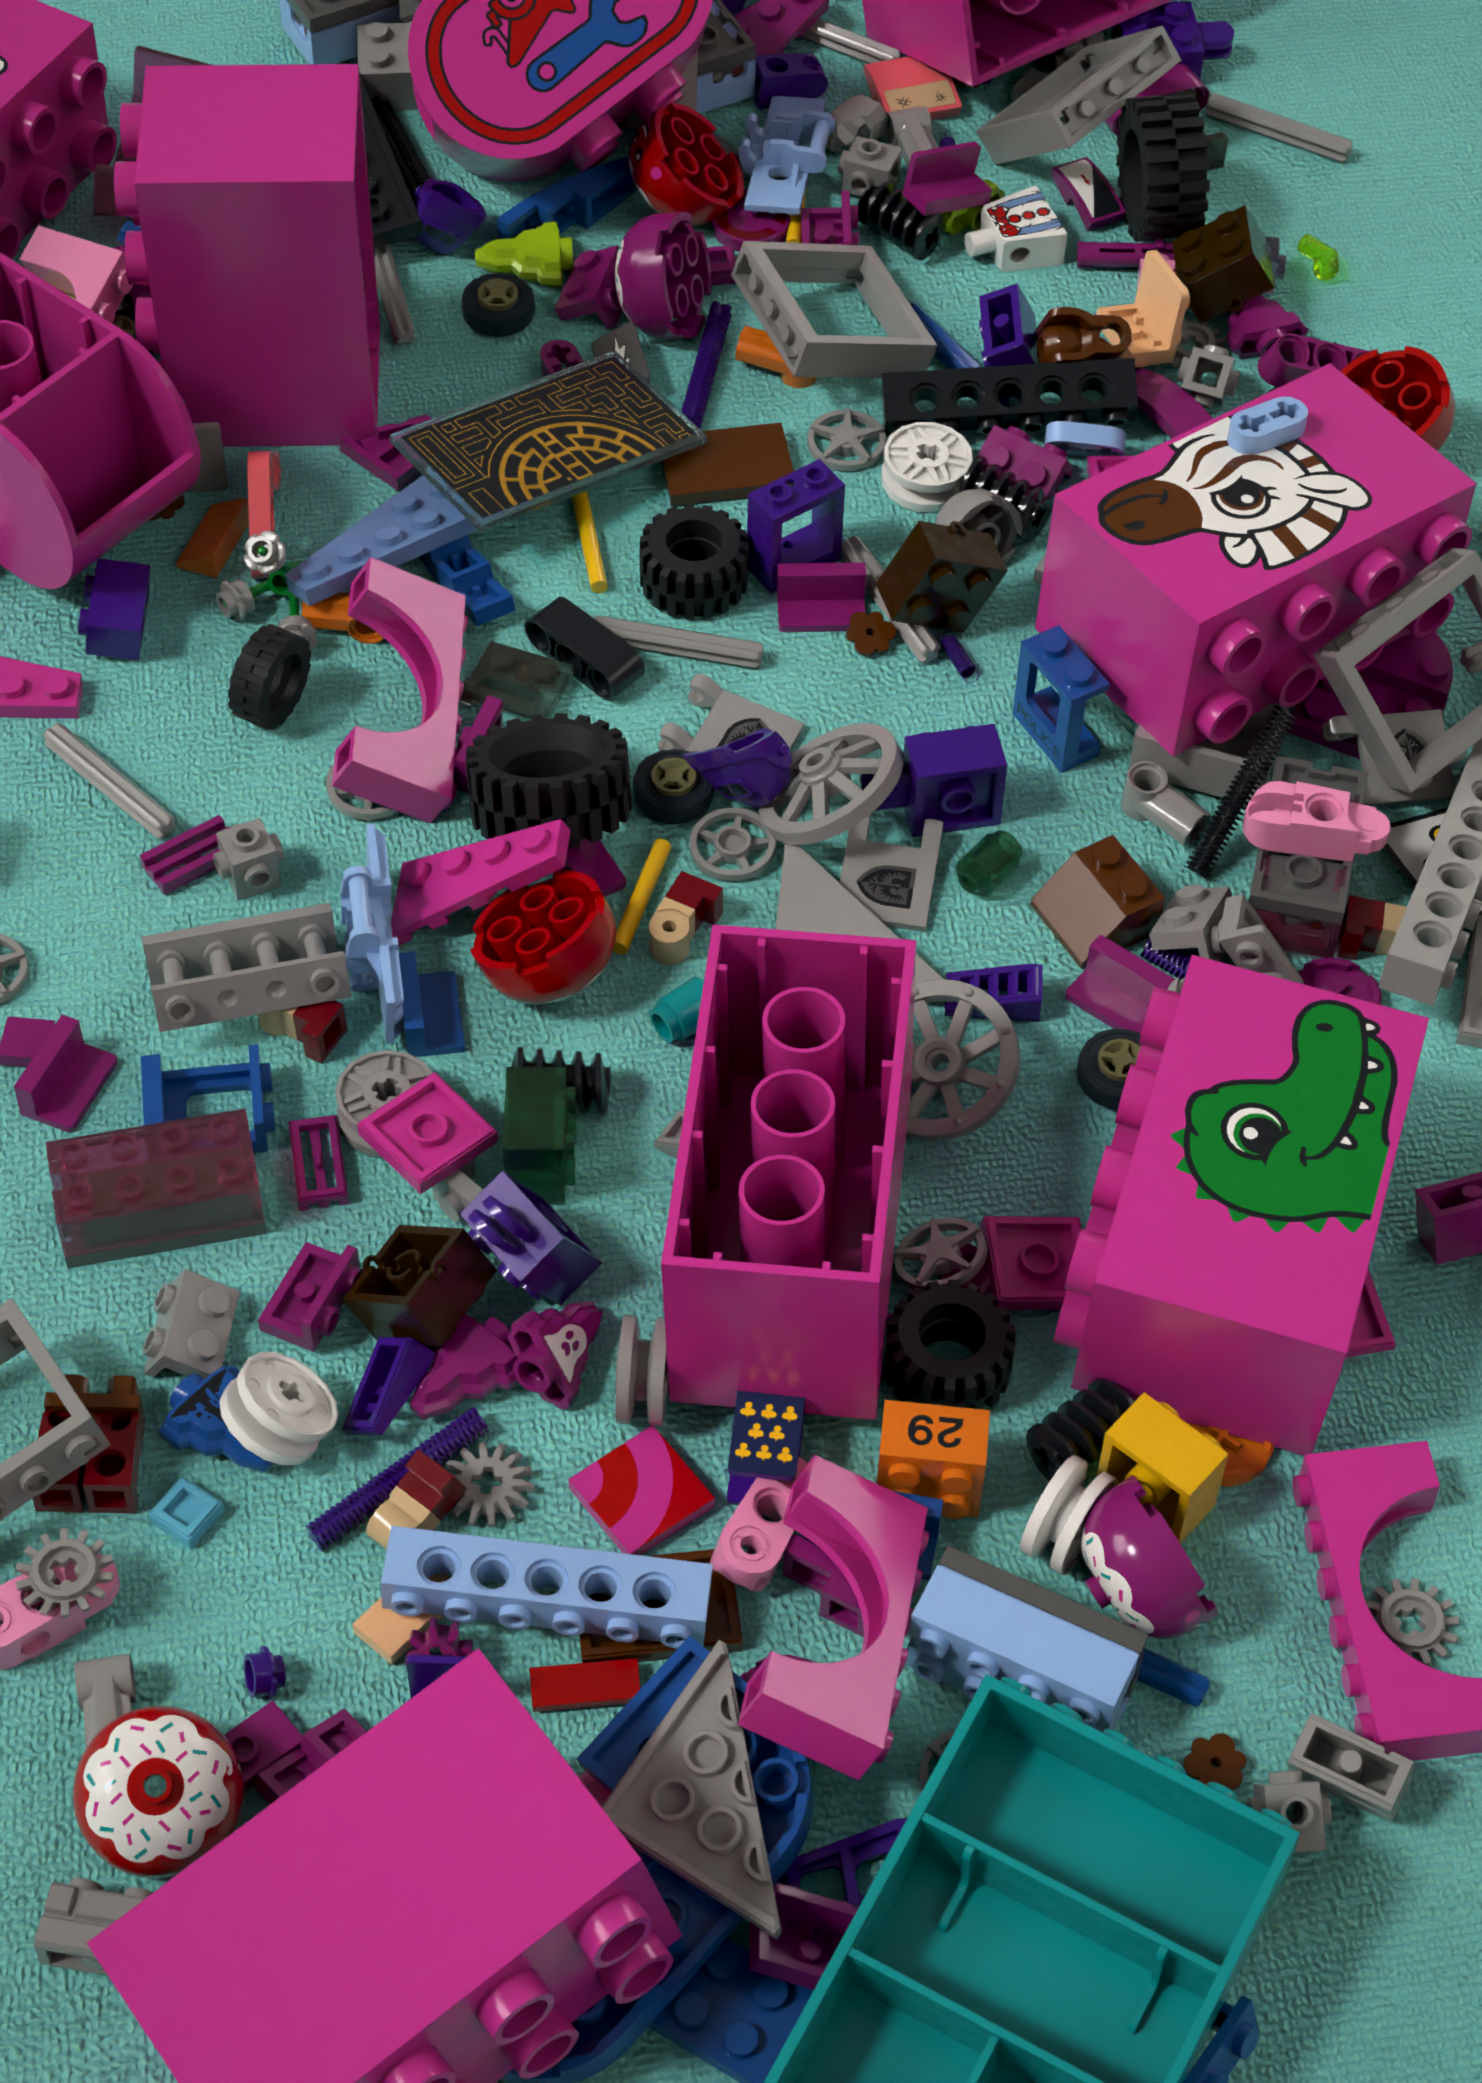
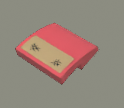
(911, 84)

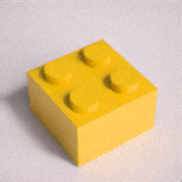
(1169, 1460)

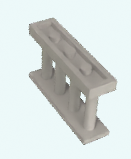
(245, 967)

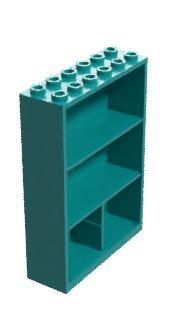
(1044, 1915)

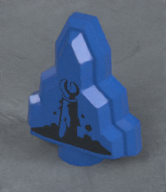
(198, 1420)

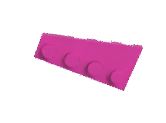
(473, 874)

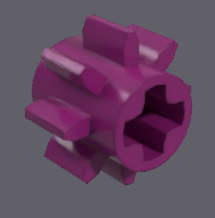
(440, 1636)

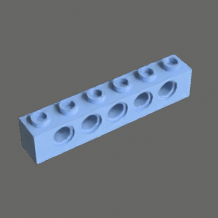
(527, 1566)

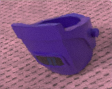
(447, 215)
(746, 769)

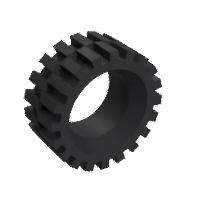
(1162, 166)
(548, 774)

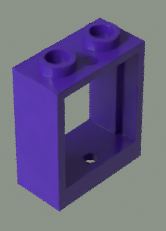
(777, 503)

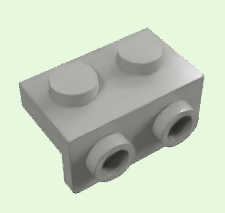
(1192, 921)
(1251, 942)
(190, 1326)

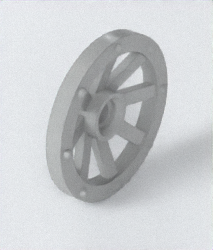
(825, 770)
(942, 1049)

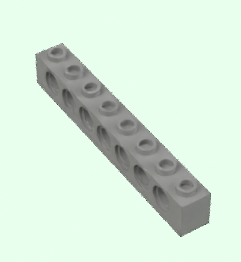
(1442, 898)

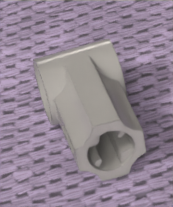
(910, 130)
(1153, 799)
(104, 1691)

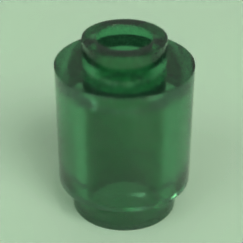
(989, 863)

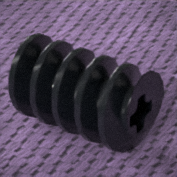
(897, 220)
(1032, 511)
(590, 1081)
(1077, 1426)

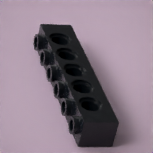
(1111, 378)

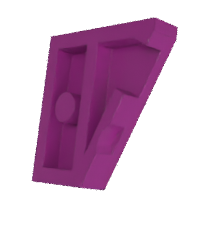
(380, 456)

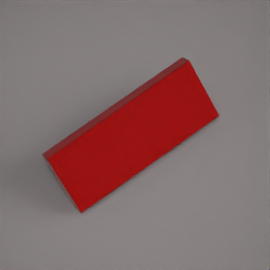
(584, 1684)

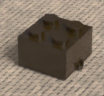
(1223, 264)
(941, 576)
(420, 1284)

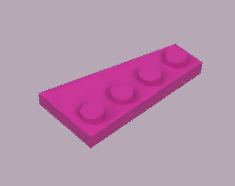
(38, 691)

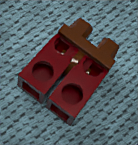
(112, 1475)

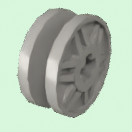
(371, 1084)
(641, 1372)

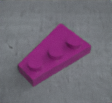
(777, 22)

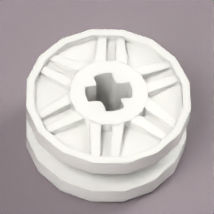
(924, 465)
(278, 1408)
(1061, 1514)

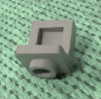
(457, 1192)

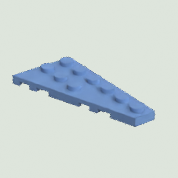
(394, 533)

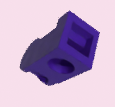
(788, 76)

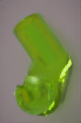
(1324, 257)

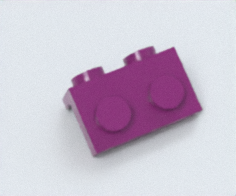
(831, 224)
(592, 288)
(1037, 464)
(311, 1296)
(808, 1939)

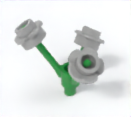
(267, 556)

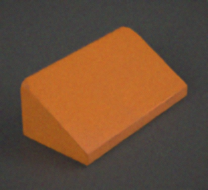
(215, 538)

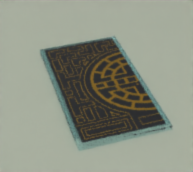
(547, 440)

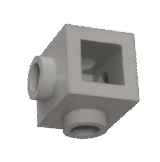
(869, 165)
(1206, 360)
(248, 858)
(1309, 1806)

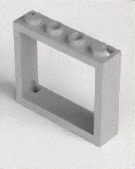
(1083, 97)
(761, 278)
(1373, 629)
(61, 1448)

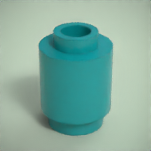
(678, 1011)

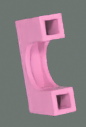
(79, 268)

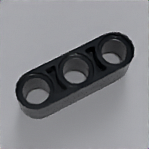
(597, 654)

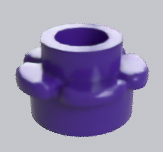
(264, 1673)

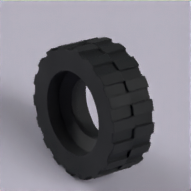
(269, 676)

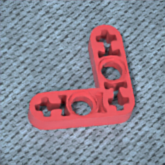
(263, 479)

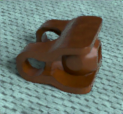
(1074, 334)

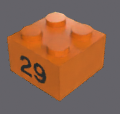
(935, 1454)

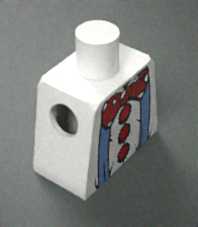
(1019, 233)

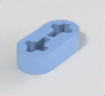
(1267, 425)
(1085, 438)

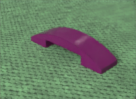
(1168, 403)

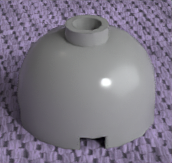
(984, 513)

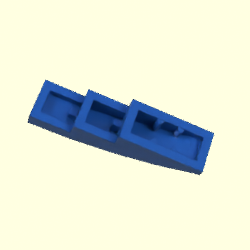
(576, 199)
(469, 573)

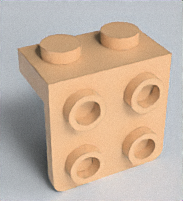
(1155, 314)

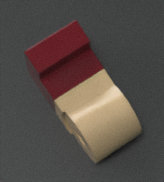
(680, 916)
(1368, 926)
(315, 1025)
(418, 1499)

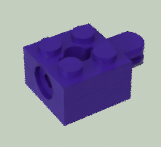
(1191, 39)
(950, 779)
(529, 1240)

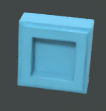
(186, 1512)

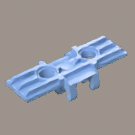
(780, 153)
(369, 939)

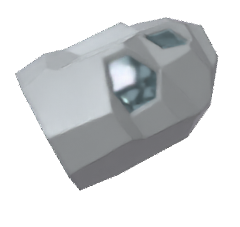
(855, 118)

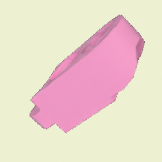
(1313, 822)
(749, 1529)
(29, 1633)

